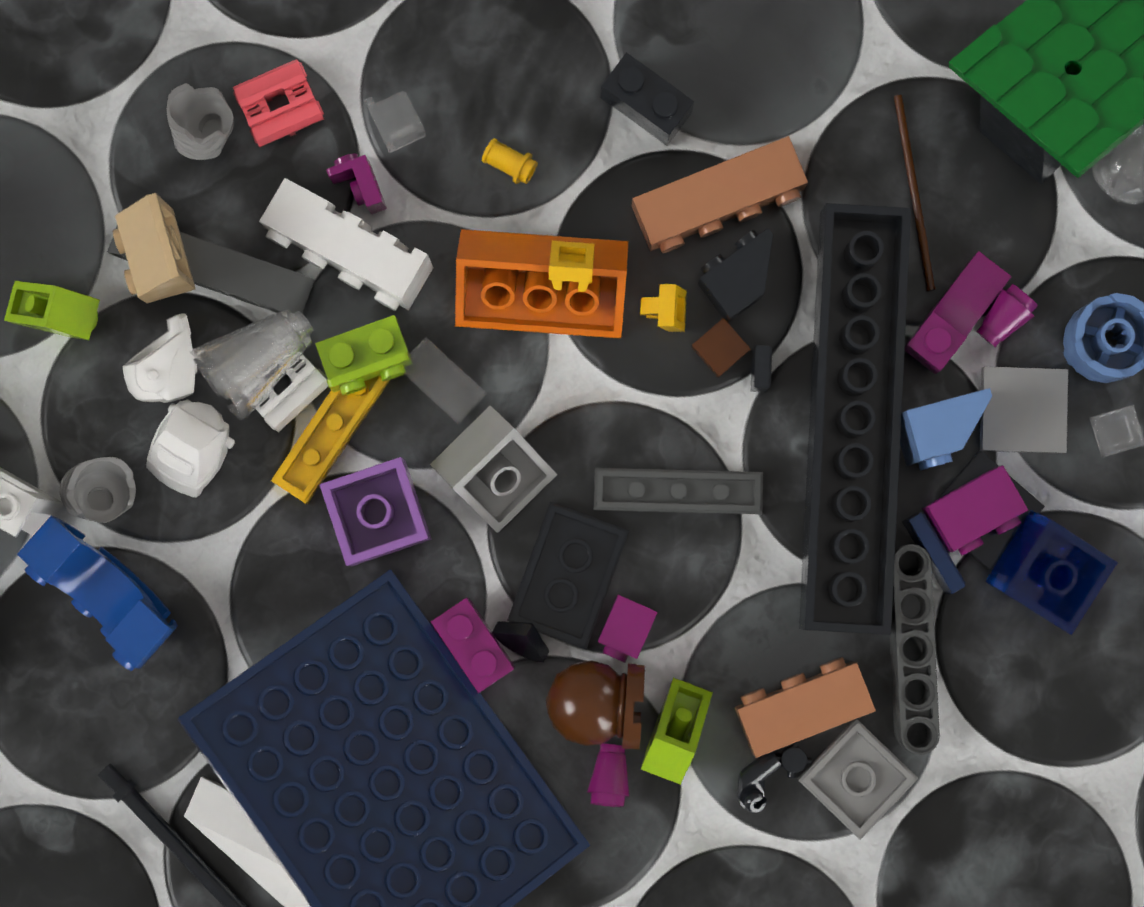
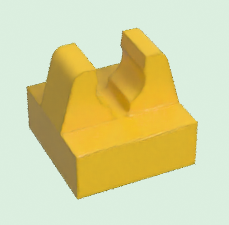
(571, 263)
(667, 308)

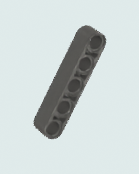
(241, 276)
(924, 666)

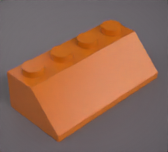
(507, 286)

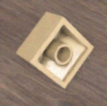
(153, 250)

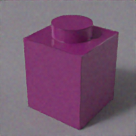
(626, 629)

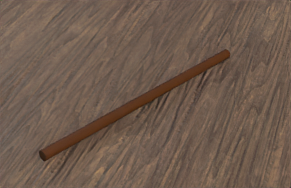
(914, 193)

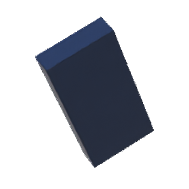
(941, 563)

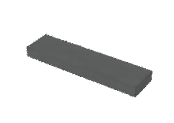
(678, 491)

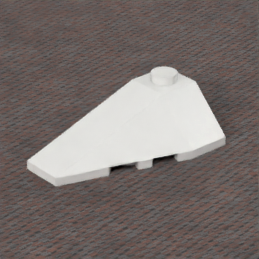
(226, 825)

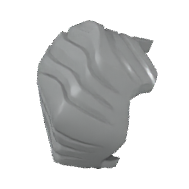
(199, 121)
(98, 489)

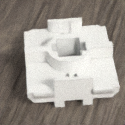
(306, 386)

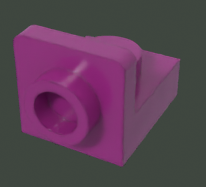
(365, 187)

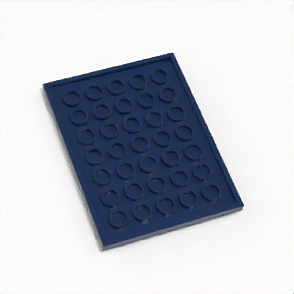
(382, 766)

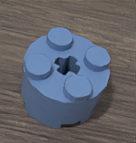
(1086, 342)

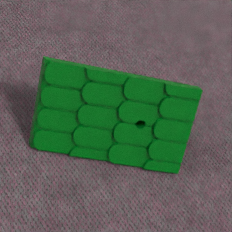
(1059, 81)

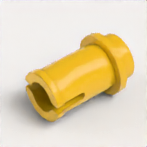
(510, 161)

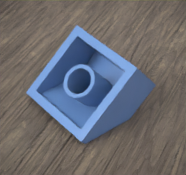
(940, 428)

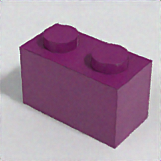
(975, 510)
(473, 644)

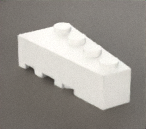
(346, 245)

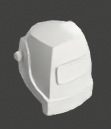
(165, 367)
(189, 447)

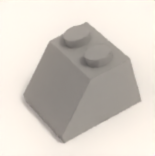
(493, 469)

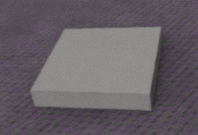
(1025, 410)
(857, 778)

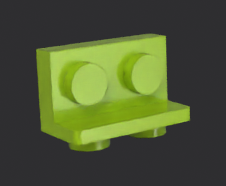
(363, 355)

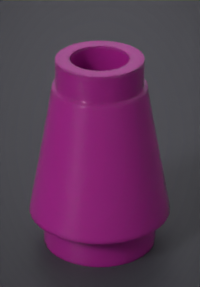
(1007, 315)
(609, 777)

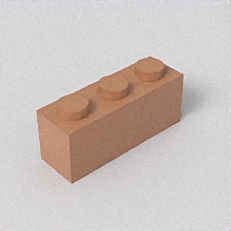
(804, 706)

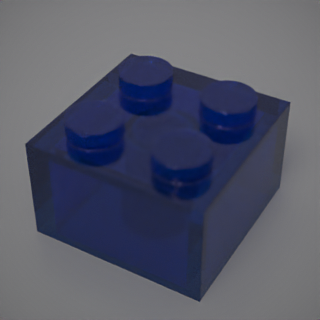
(1051, 572)

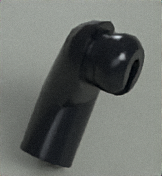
(752, 782)

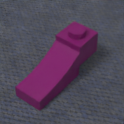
(956, 313)

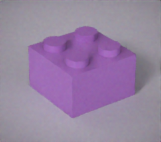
(375, 511)

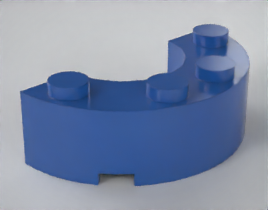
(102, 588)

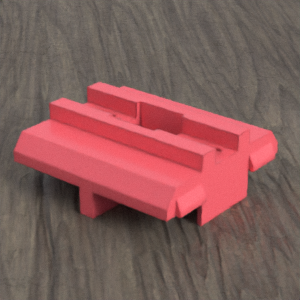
(273, 125)

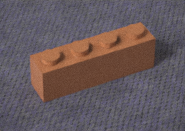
(720, 194)

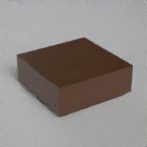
(720, 347)

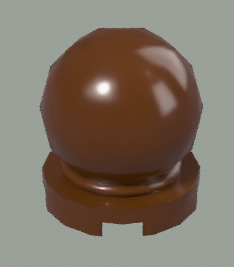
(595, 703)

